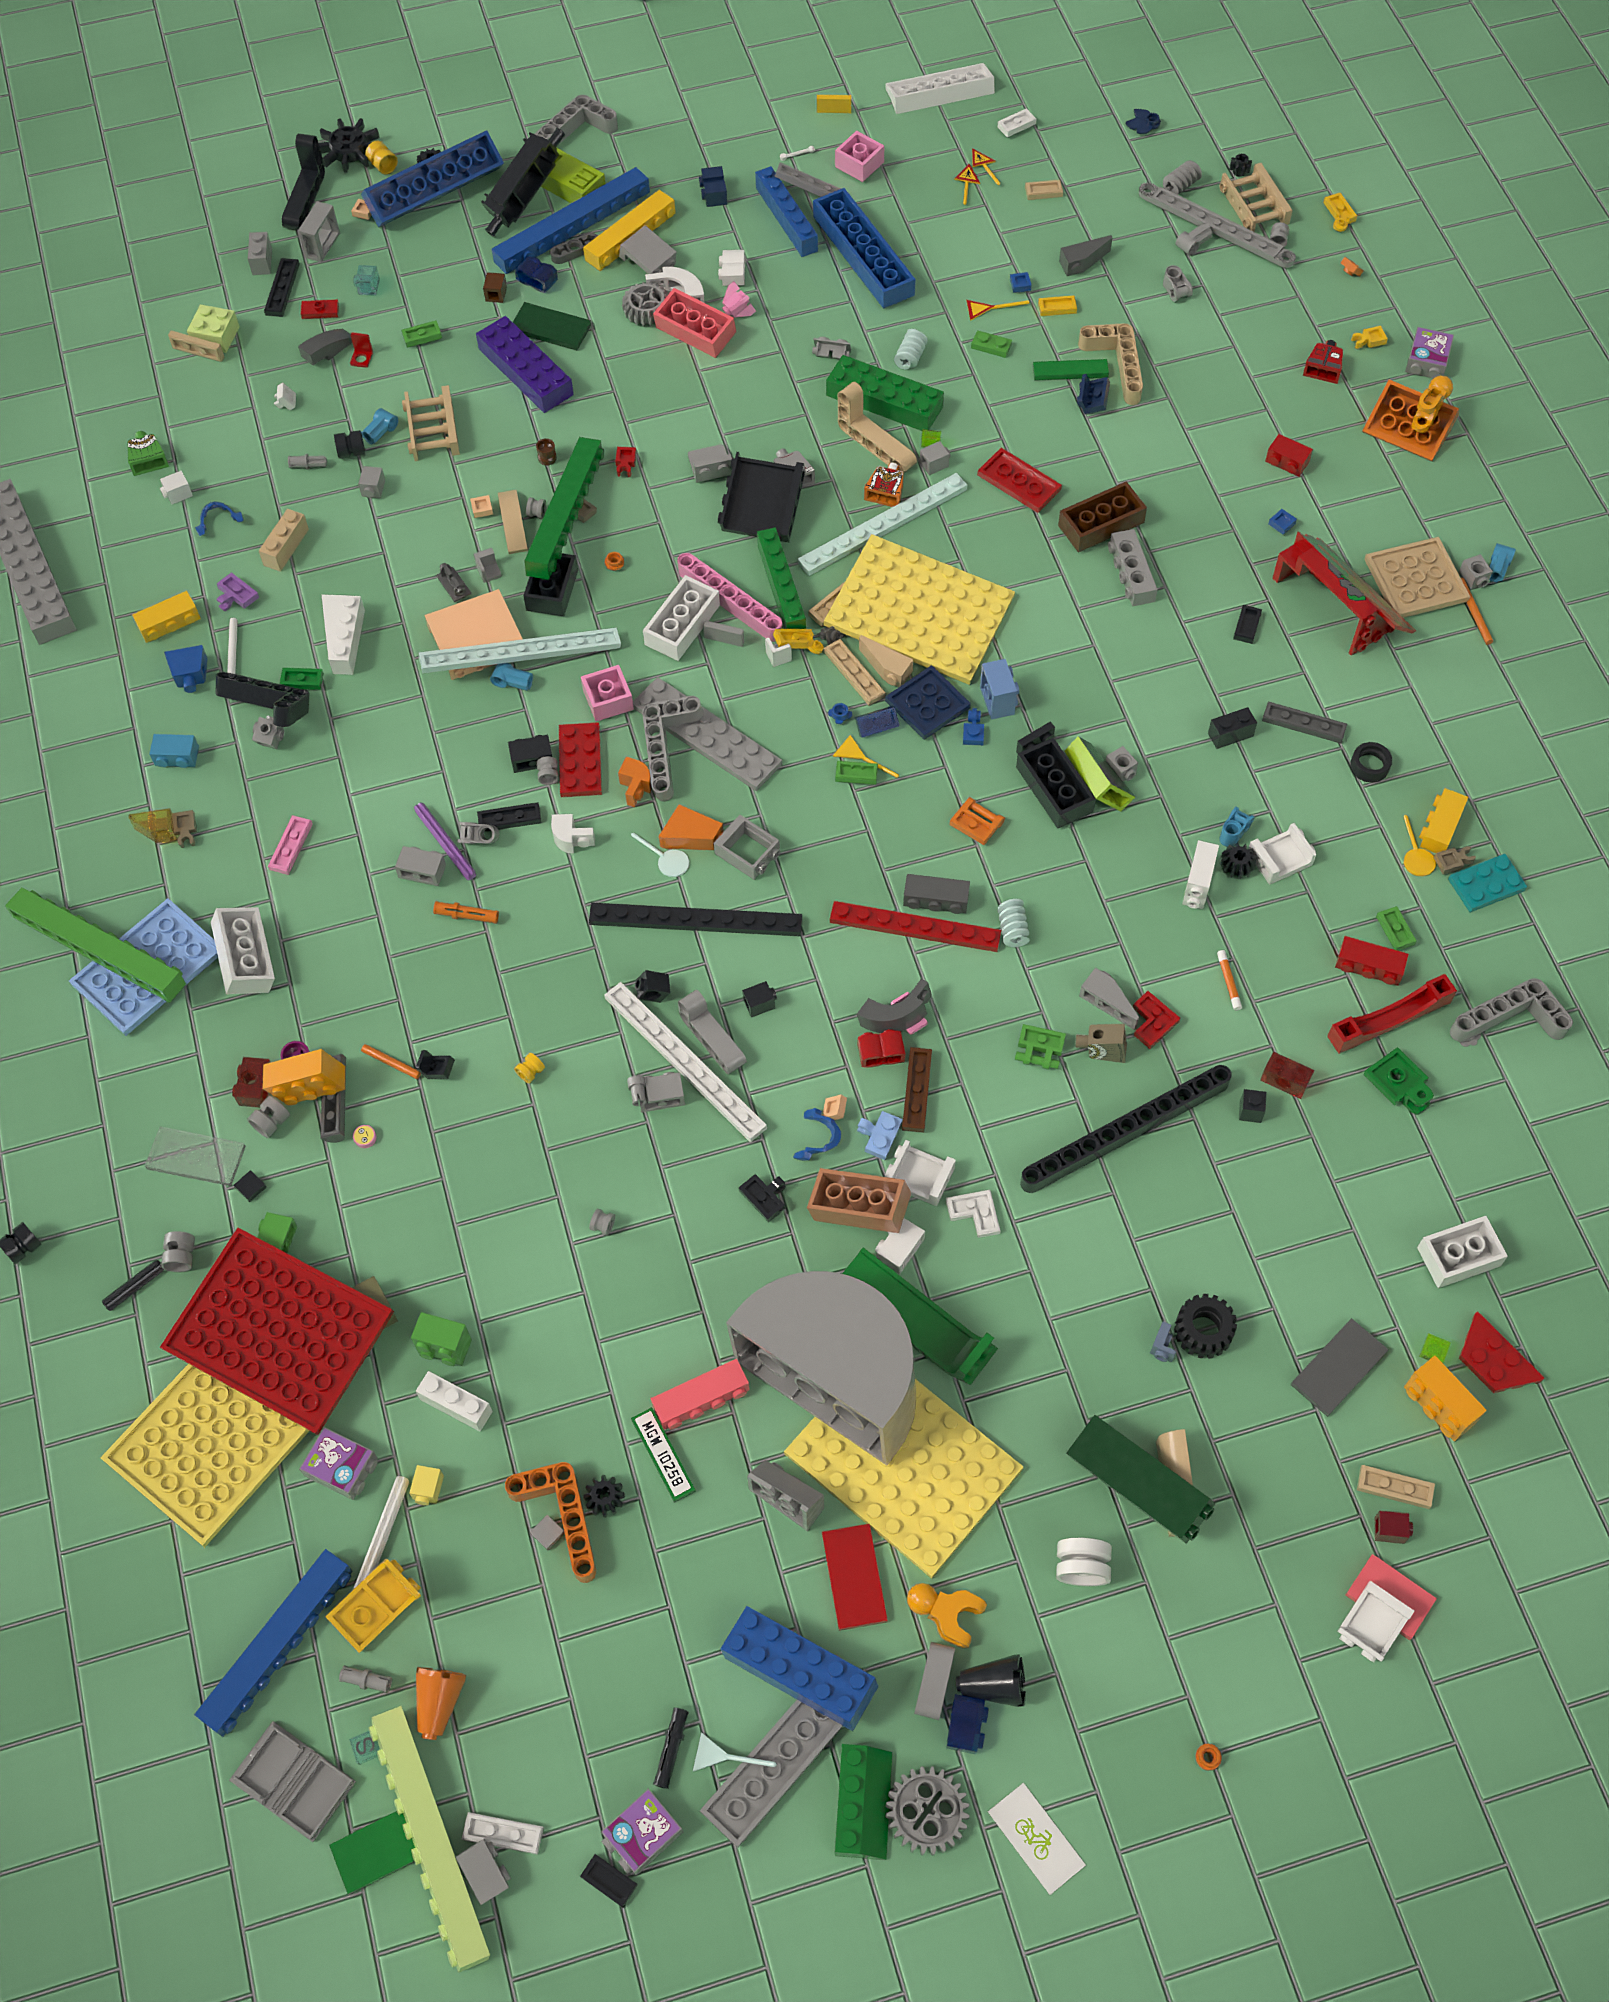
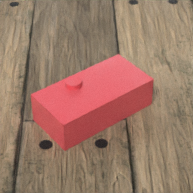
(694, 322)

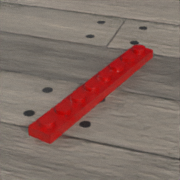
(915, 926)

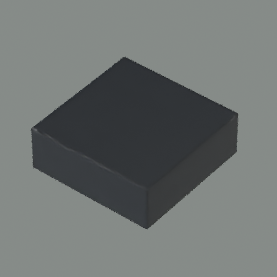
(249, 1186)

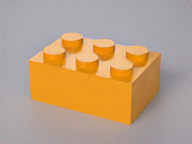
(304, 1077)
(1444, 1398)

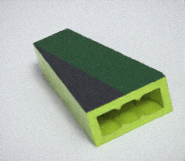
(1098, 774)

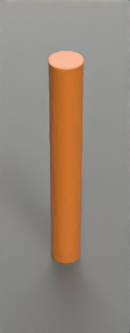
(390, 1061)

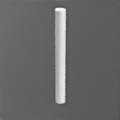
(232, 645)

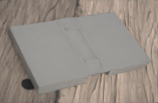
(292, 1781)

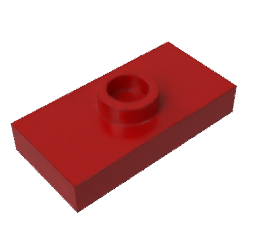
(319, 309)

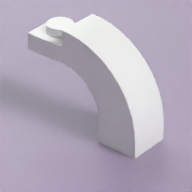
(677, 278)

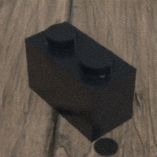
(1232, 728)
(527, 751)

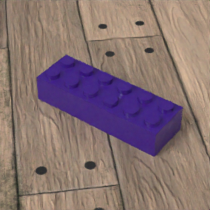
(524, 364)

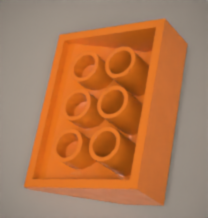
(1394, 416)

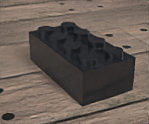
(1055, 783)

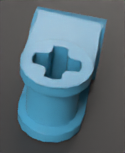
(1237, 825)

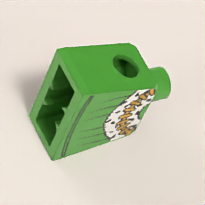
(145, 454)

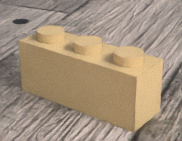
(283, 540)

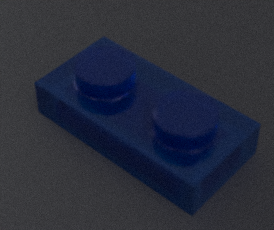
(877, 721)

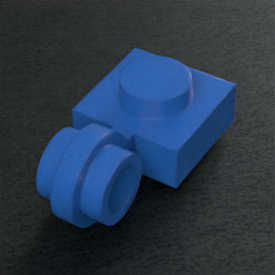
(973, 733)

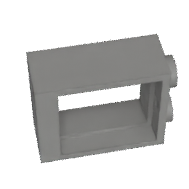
(318, 244)
(733, 833)

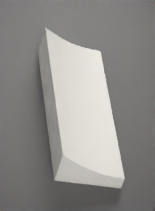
(940, 88)

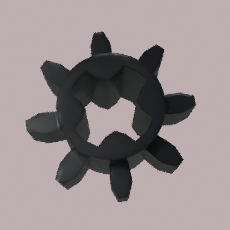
(1240, 165)

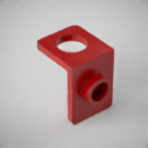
(362, 347)

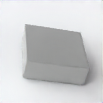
(547, 1532)

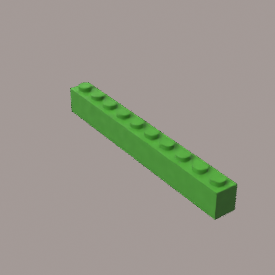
(96, 944)

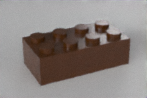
(1101, 515)

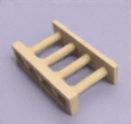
(1266, 188)
(448, 428)

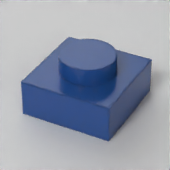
(1020, 282)
(1282, 521)

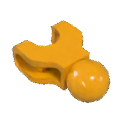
(1431, 402)
(944, 1610)

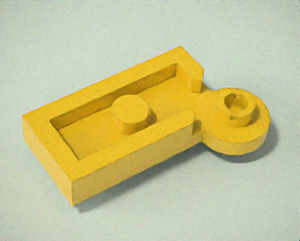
(1340, 211)
(798, 639)

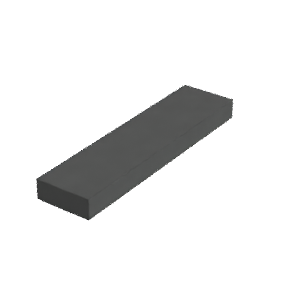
(1304, 722)

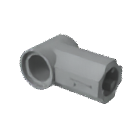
(1191, 241)

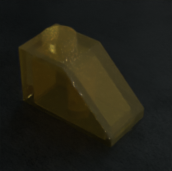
(155, 825)

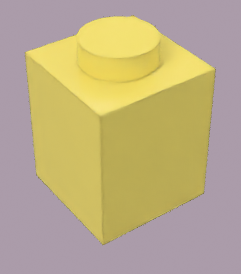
(426, 1485)

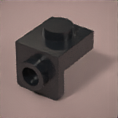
(434, 1066)

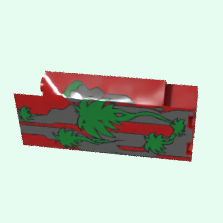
(1327, 567)

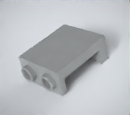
(648, 251)

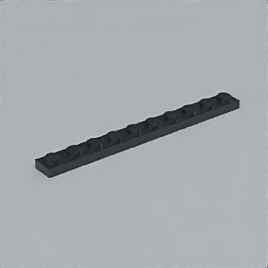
(695, 919)

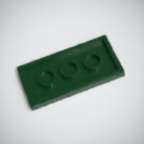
(552, 326)

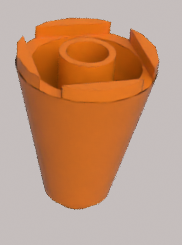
(436, 1698)

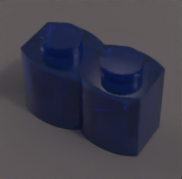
(536, 274)
(966, 1724)

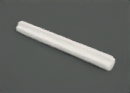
(384, 1528)

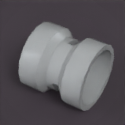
(1280, 233)
(547, 770)

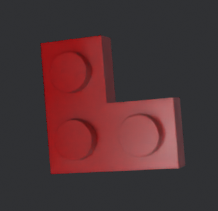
(1159, 1019)

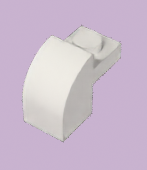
(568, 836)

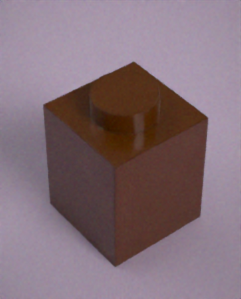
(495, 287)

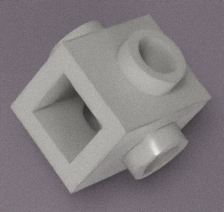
(267, 733)

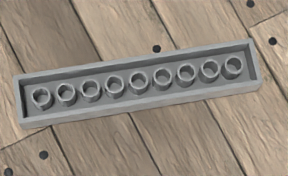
(30, 570)

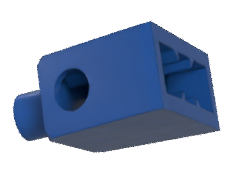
(188, 666)

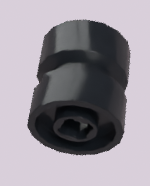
(349, 444)
(19, 1243)

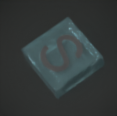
(364, 1747)

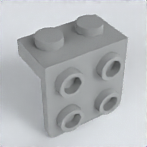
(710, 463)

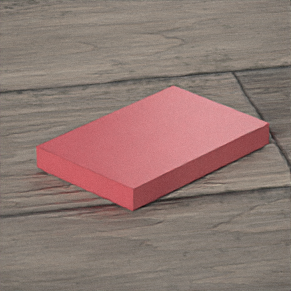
(1399, 1587)

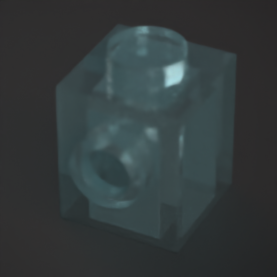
(366, 280)

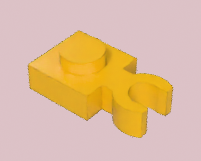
(1371, 336)

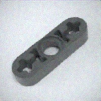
(564, 249)

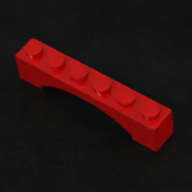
(1357, 1030)

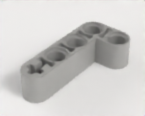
(709, 1032)

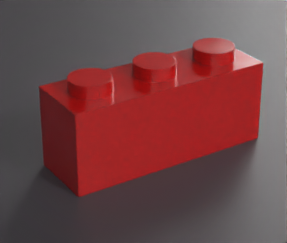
(1371, 960)

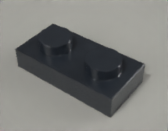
(1036, 737)

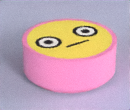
(364, 1136)

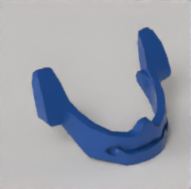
(202, 527)
(816, 1114)

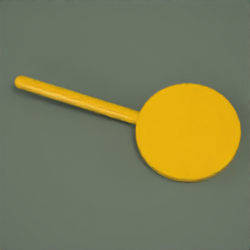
(1418, 861)

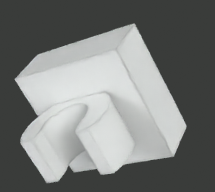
(285, 397)

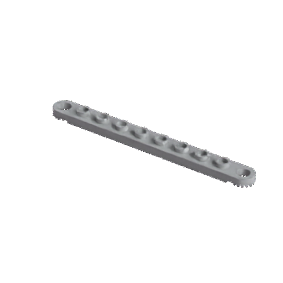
(1219, 225)

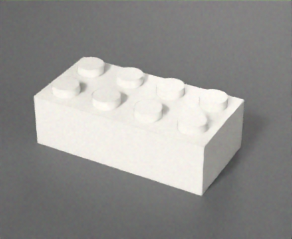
(681, 617)
(242, 950)

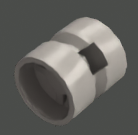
(262, 1122)
(177, 1251)

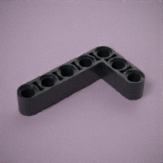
(308, 181)
(287, 702)

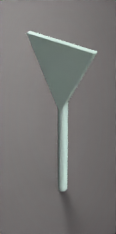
(710, 1754)

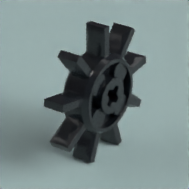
(347, 144)

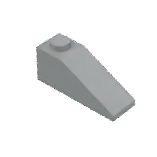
(1106, 995)

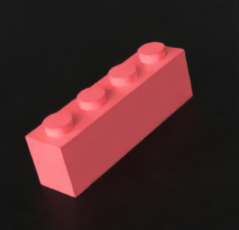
(700, 1394)

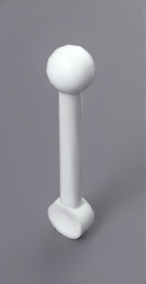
(783, 156)

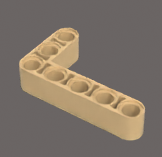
(1122, 339)
(867, 432)

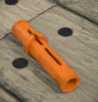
(442, 909)

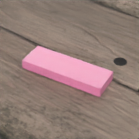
(290, 845)

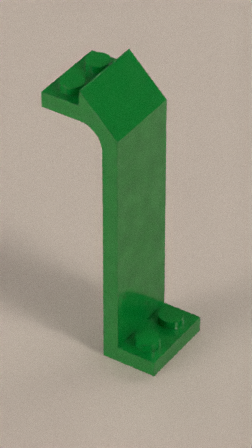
(929, 1326)

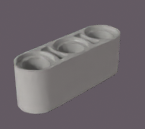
(934, 1681)

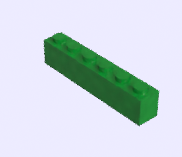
(780, 579)

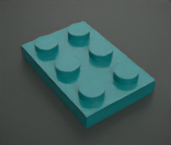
(1487, 882)

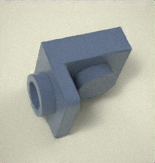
(1160, 1347)

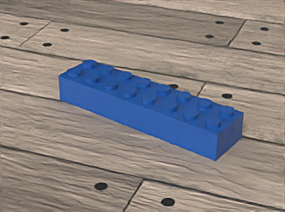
(432, 178)
(864, 248)

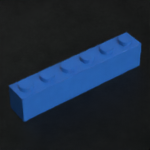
(786, 211)

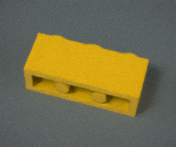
(166, 616)
(1442, 821)

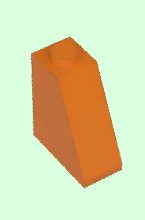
(690, 831)

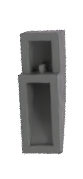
(325, 345)

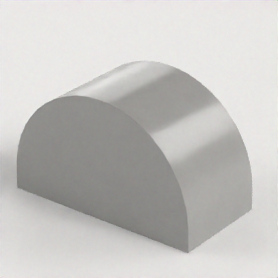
(834, 1353)

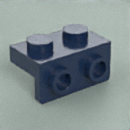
(1093, 394)

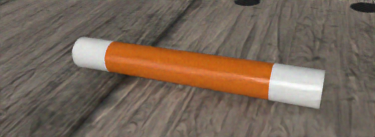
(1229, 980)

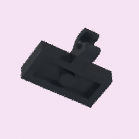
(763, 1196)

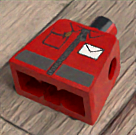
(1324, 362)

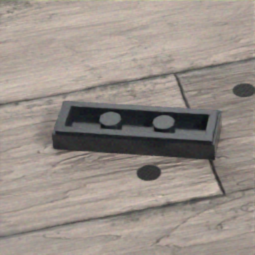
(511, 816)

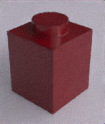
(1393, 1527)

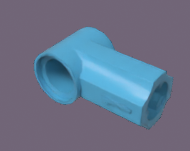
(382, 422)
(1500, 561)
(506, 674)

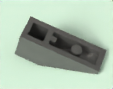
(1081, 256)

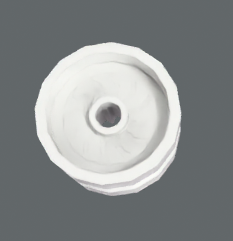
(1083, 1562)

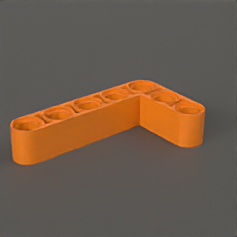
(567, 1510)

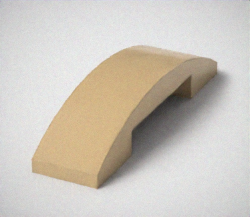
(512, 522)

